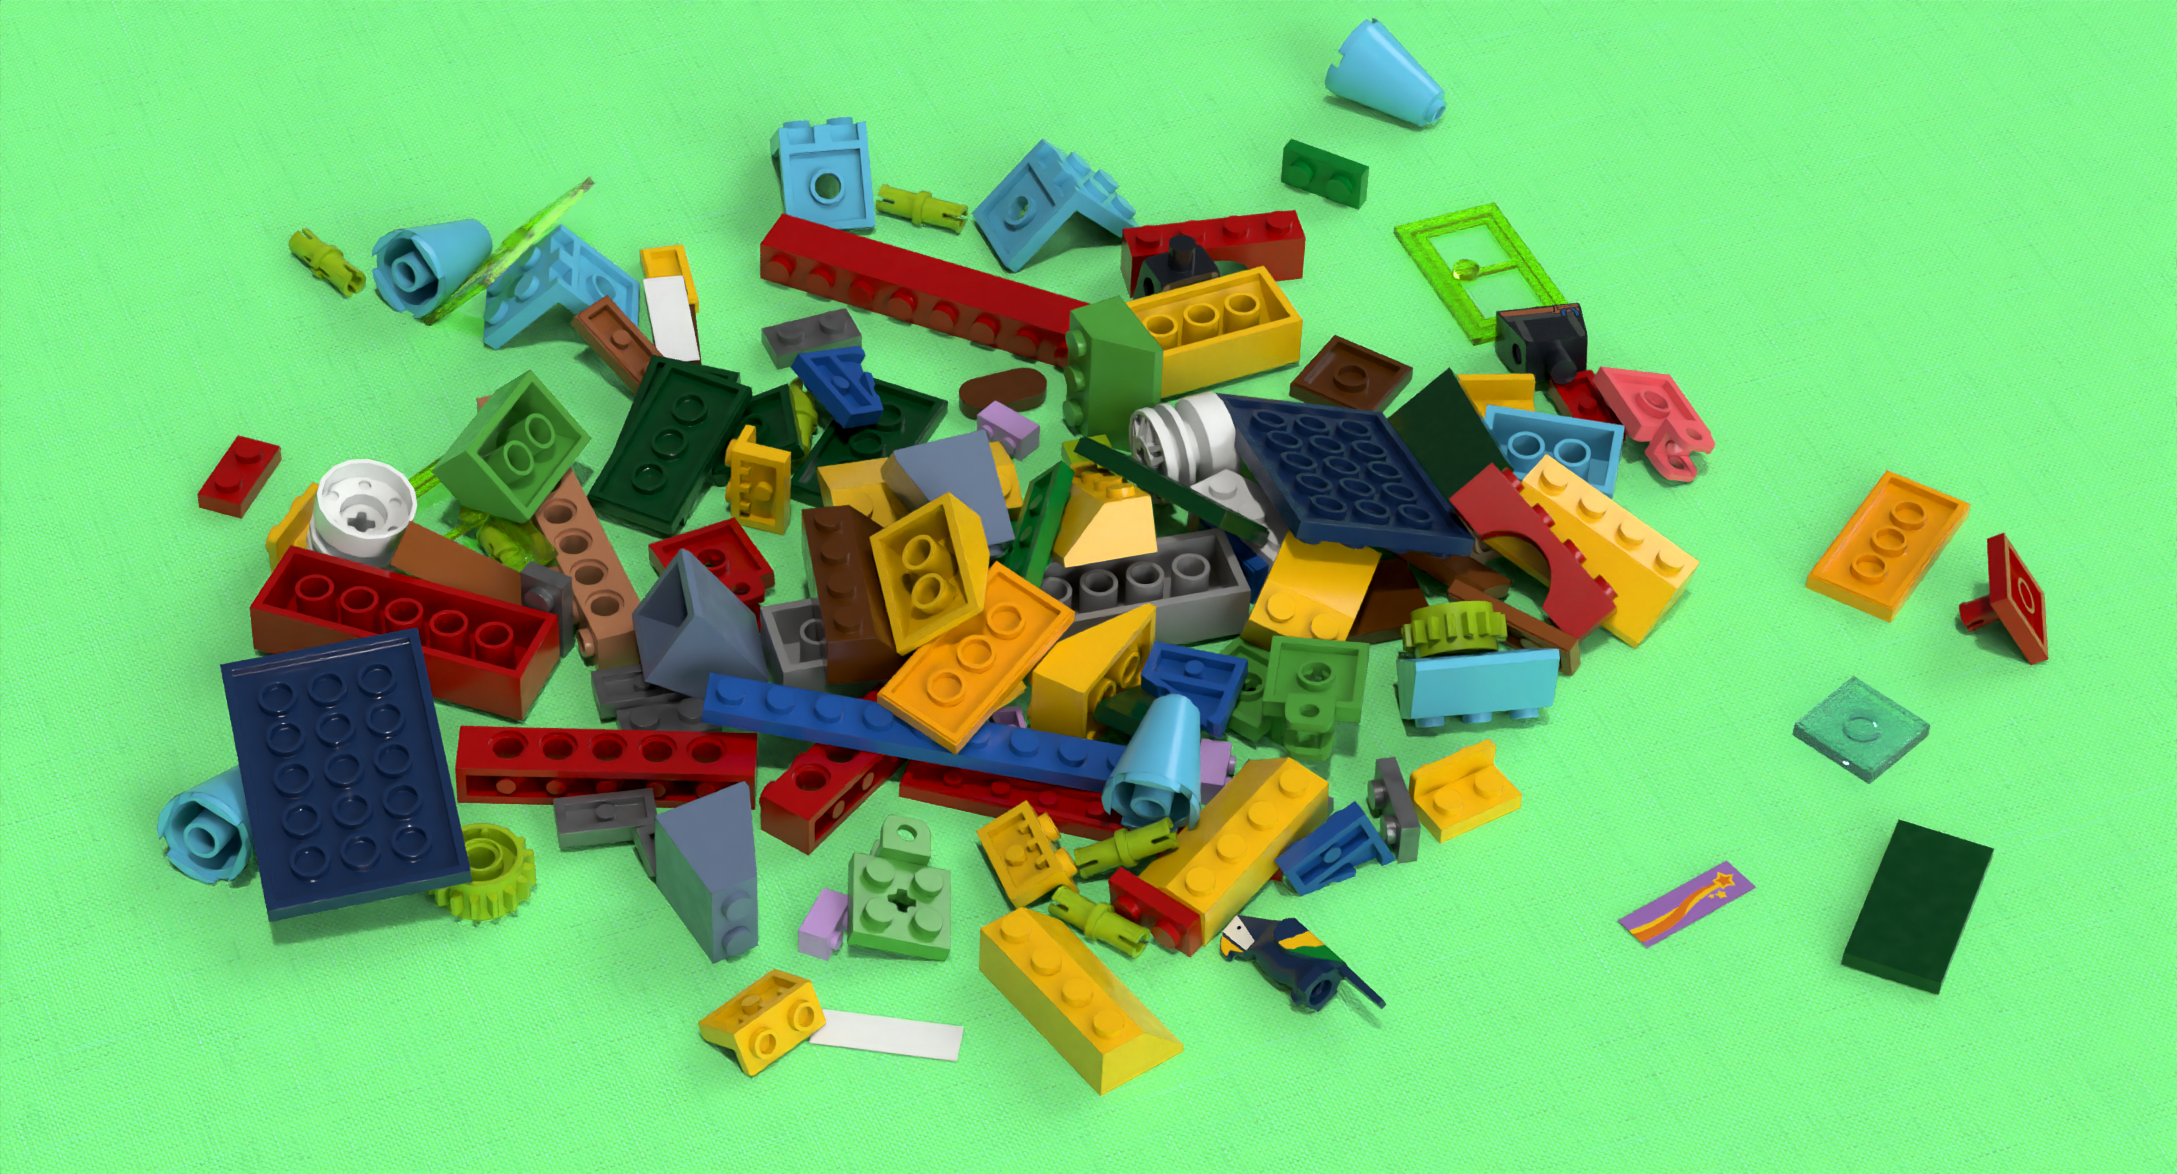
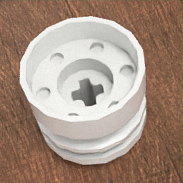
(1185, 441)
(361, 512)

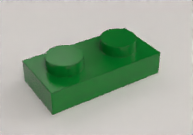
(1325, 174)

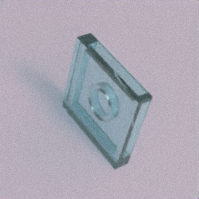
(1861, 729)

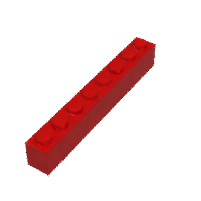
(918, 289)

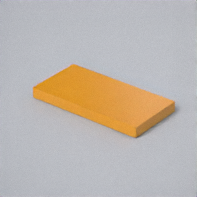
(1888, 546)
(972, 668)

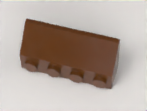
(847, 596)

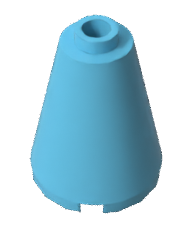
(1385, 76)
(428, 263)
(1159, 768)
(209, 828)

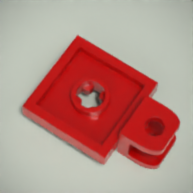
(731, 554)

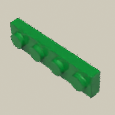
(1039, 523)

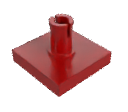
(2013, 599)

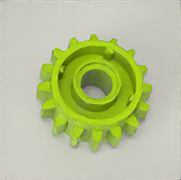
(1454, 629)
(499, 872)

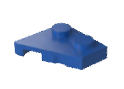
(841, 384)
(1202, 676)
(1333, 850)

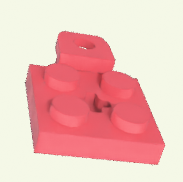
(1659, 413)

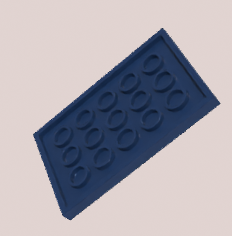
(1344, 477)
(344, 774)

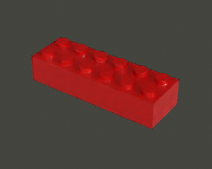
(472, 644)

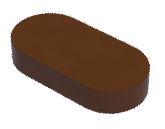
(1015, 388)

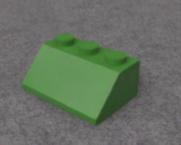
(1109, 370)
(512, 451)

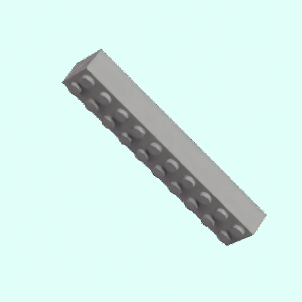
(1189, 580)

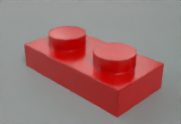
(1582, 400)
(239, 476)
(1167, 919)

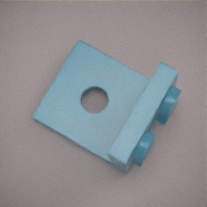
(831, 150)
(1053, 189)
(551, 272)

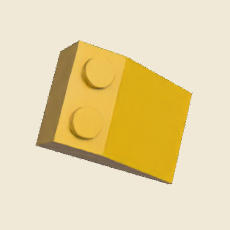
(932, 570)
(1310, 592)
(1089, 670)

